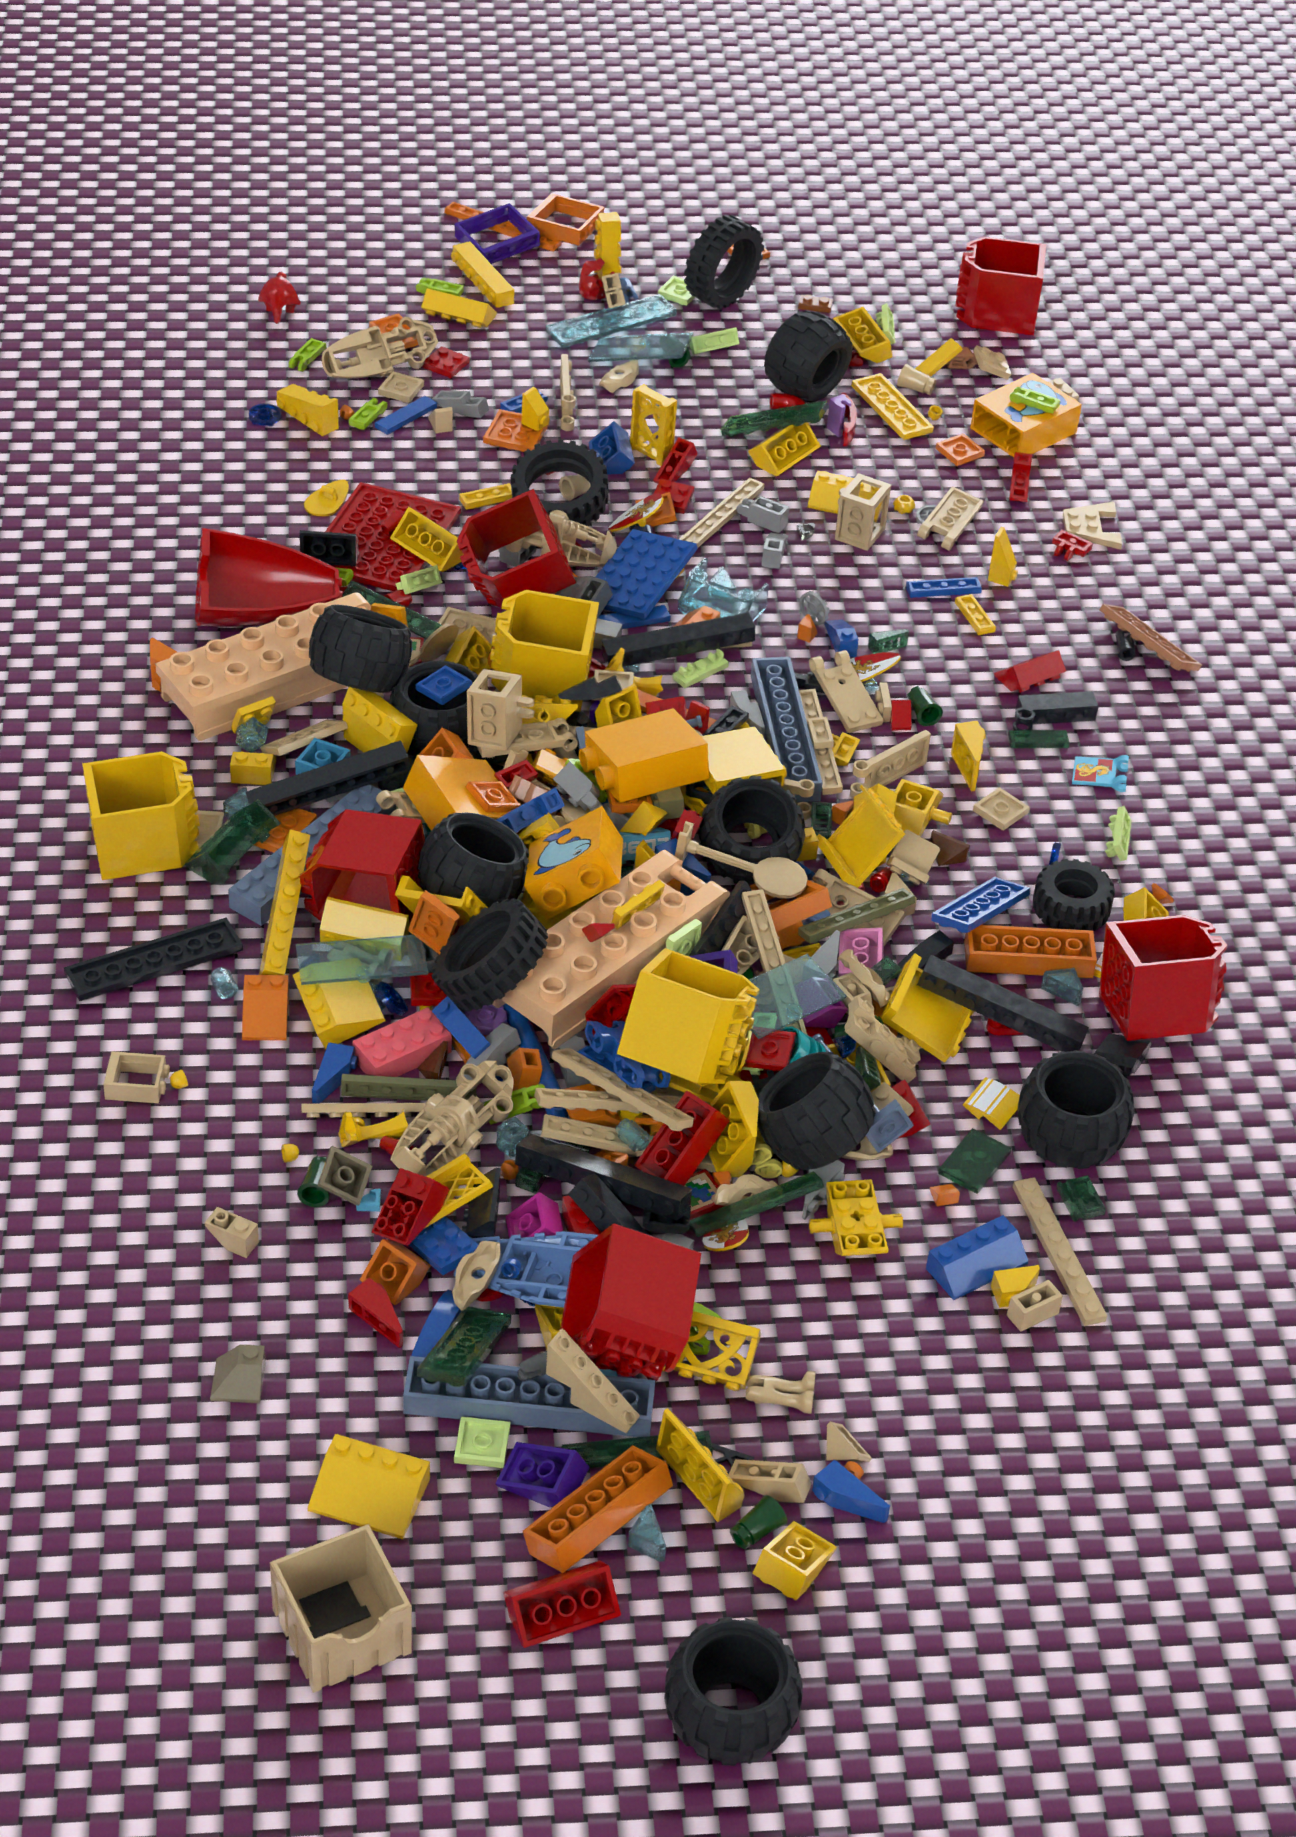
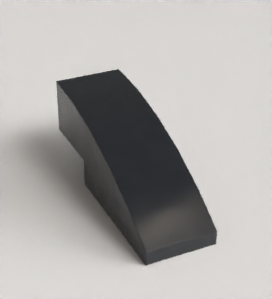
(592, 689)
(936, 945)

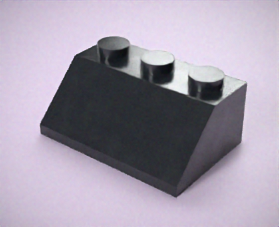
(330, 547)
(483, 1209)

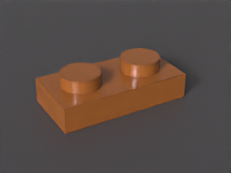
(813, 303)

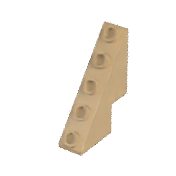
(588, 1385)

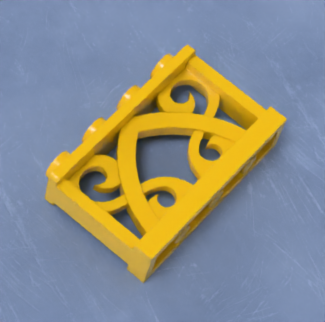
(664, 417)
(738, 1334)

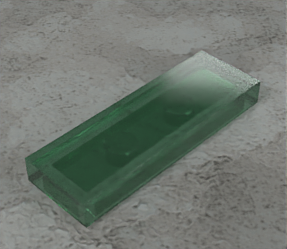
(1038, 739)

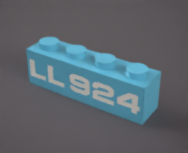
(631, 841)

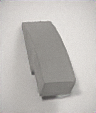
(462, 403)
(740, 700)
(502, 1040)

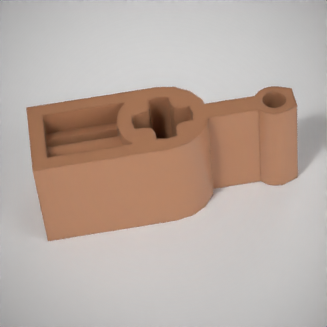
(963, 360)
(526, 790)

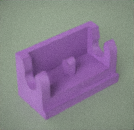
(836, 414)

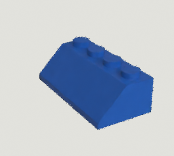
(974, 1256)

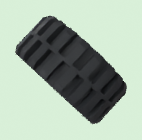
(1073, 879)

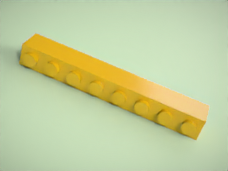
(284, 904)

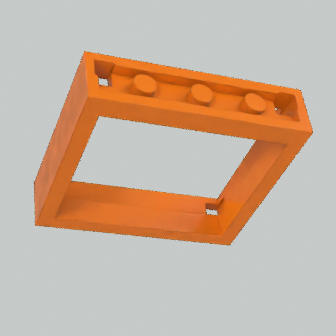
(567, 206)
(810, 902)

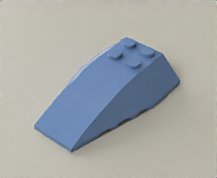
(544, 1263)

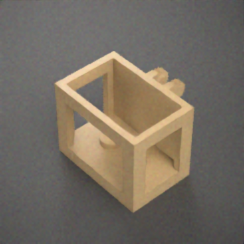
(857, 514)
(495, 716)

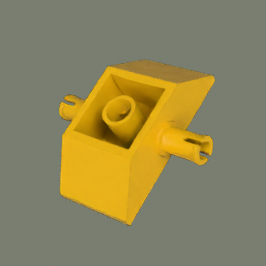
(550, 709)
(918, 806)
(855, 1219)

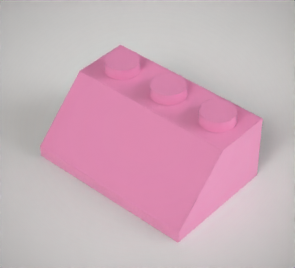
(866, 945)

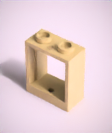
(135, 1063)

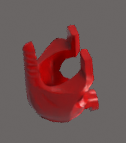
(591, 286)
(278, 293)

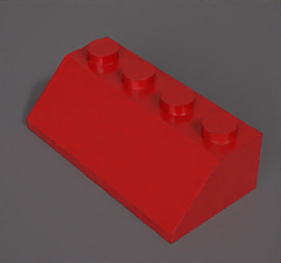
(678, 1153)
(562, 1603)

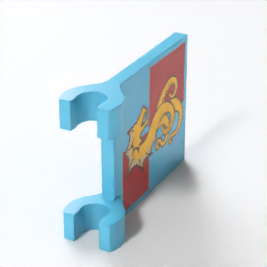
(1100, 772)

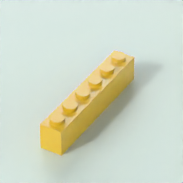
(483, 274)

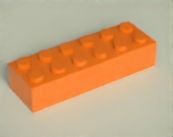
(1029, 950)
(597, 1508)

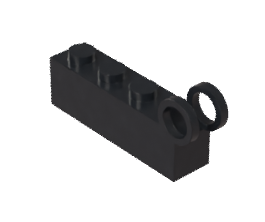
(1055, 708)
(602, 1205)

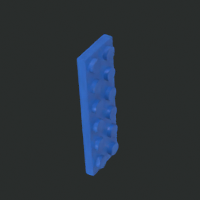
(980, 904)

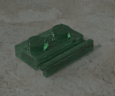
(1081, 1198)

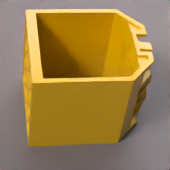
(544, 641)
(141, 813)
(689, 1018)

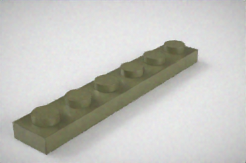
(856, 915)
(397, 1087)

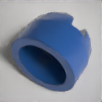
(508, 1268)

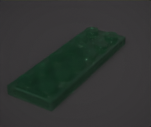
(774, 418)
(464, 1346)

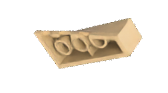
(742, 945)

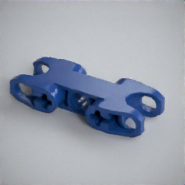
(628, 1070)

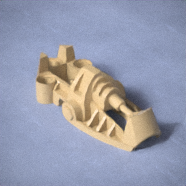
(374, 353)
(567, 534)
(455, 1119)

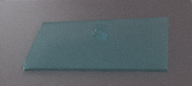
(640, 347)
(361, 959)
(791, 994)

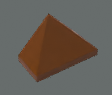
(951, 850)
(434, 1064)

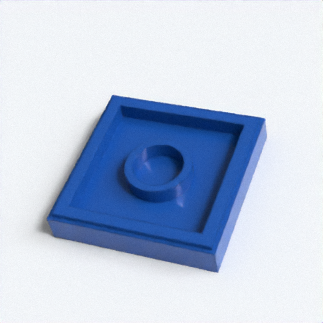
(443, 685)

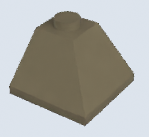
(344, 1175)
(239, 1375)

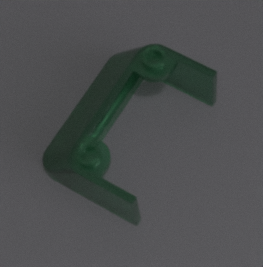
(232, 842)

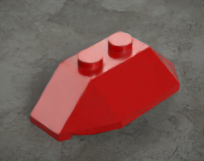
(612, 1005)

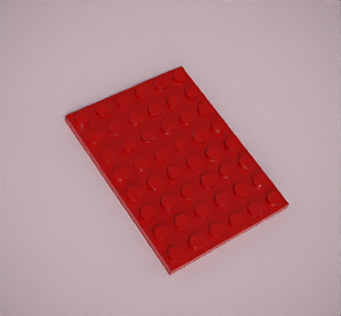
(379, 557)

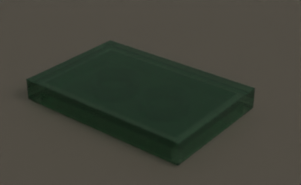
(974, 1161)

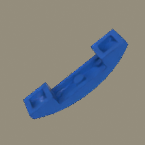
(532, 810)
(437, 1324)

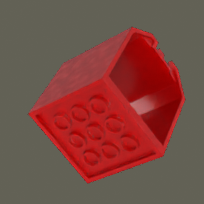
(1001, 284)
(501, 527)
(363, 861)
(1162, 976)
(631, 1301)

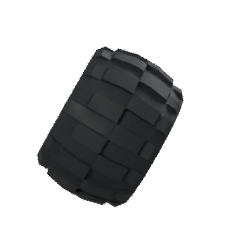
(808, 356)
(360, 648)
(426, 712)
(756, 803)
(473, 854)
(1078, 1084)
(823, 1118)
(740, 1655)

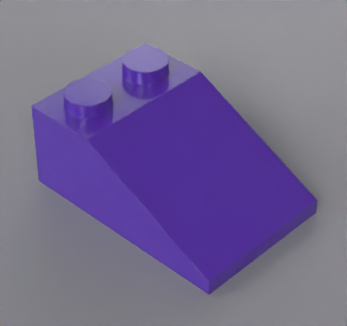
(542, 1473)

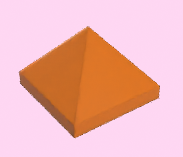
(1161, 895)

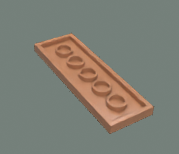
(1152, 639)

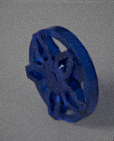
(265, 415)
(391, 998)

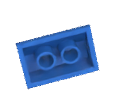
(614, 448)

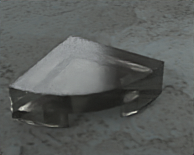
(805, 530)

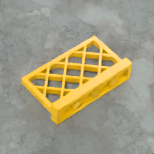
(457, 1173)

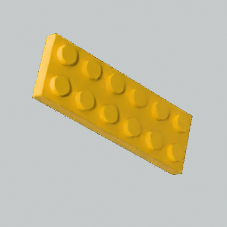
(892, 406)

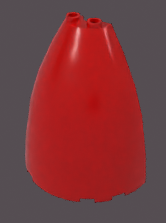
(257, 580)

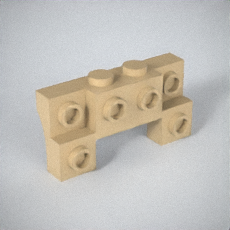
(895, 1053)

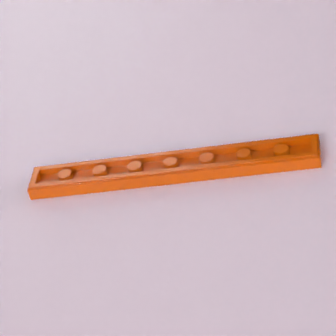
(507, 228)

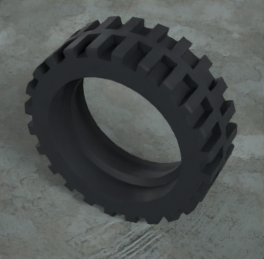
(708, 253)
(565, 457)
(489, 954)

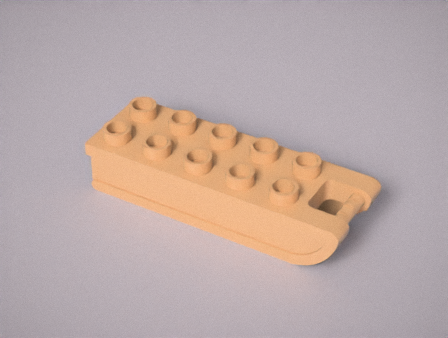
(247, 668)
(578, 972)

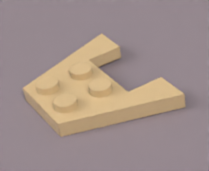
(1086, 524)

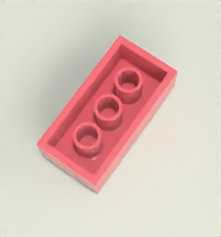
(401, 1045)

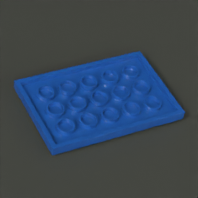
(644, 571)

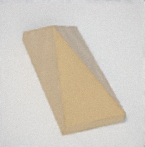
(843, 1446)

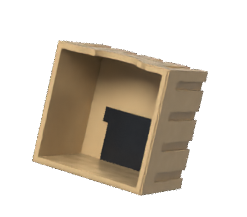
(341, 1607)

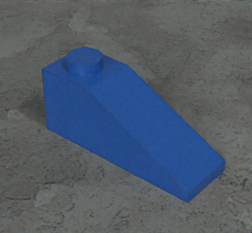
(842, 636)
(461, 1027)
(337, 1060)
(846, 1492)

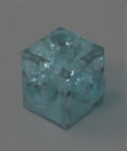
(251, 735)
(509, 1135)

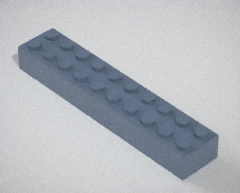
(785, 720)
(255, 891)
(540, 1402)

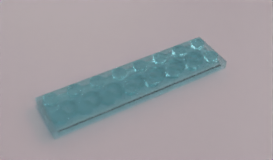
(611, 320)

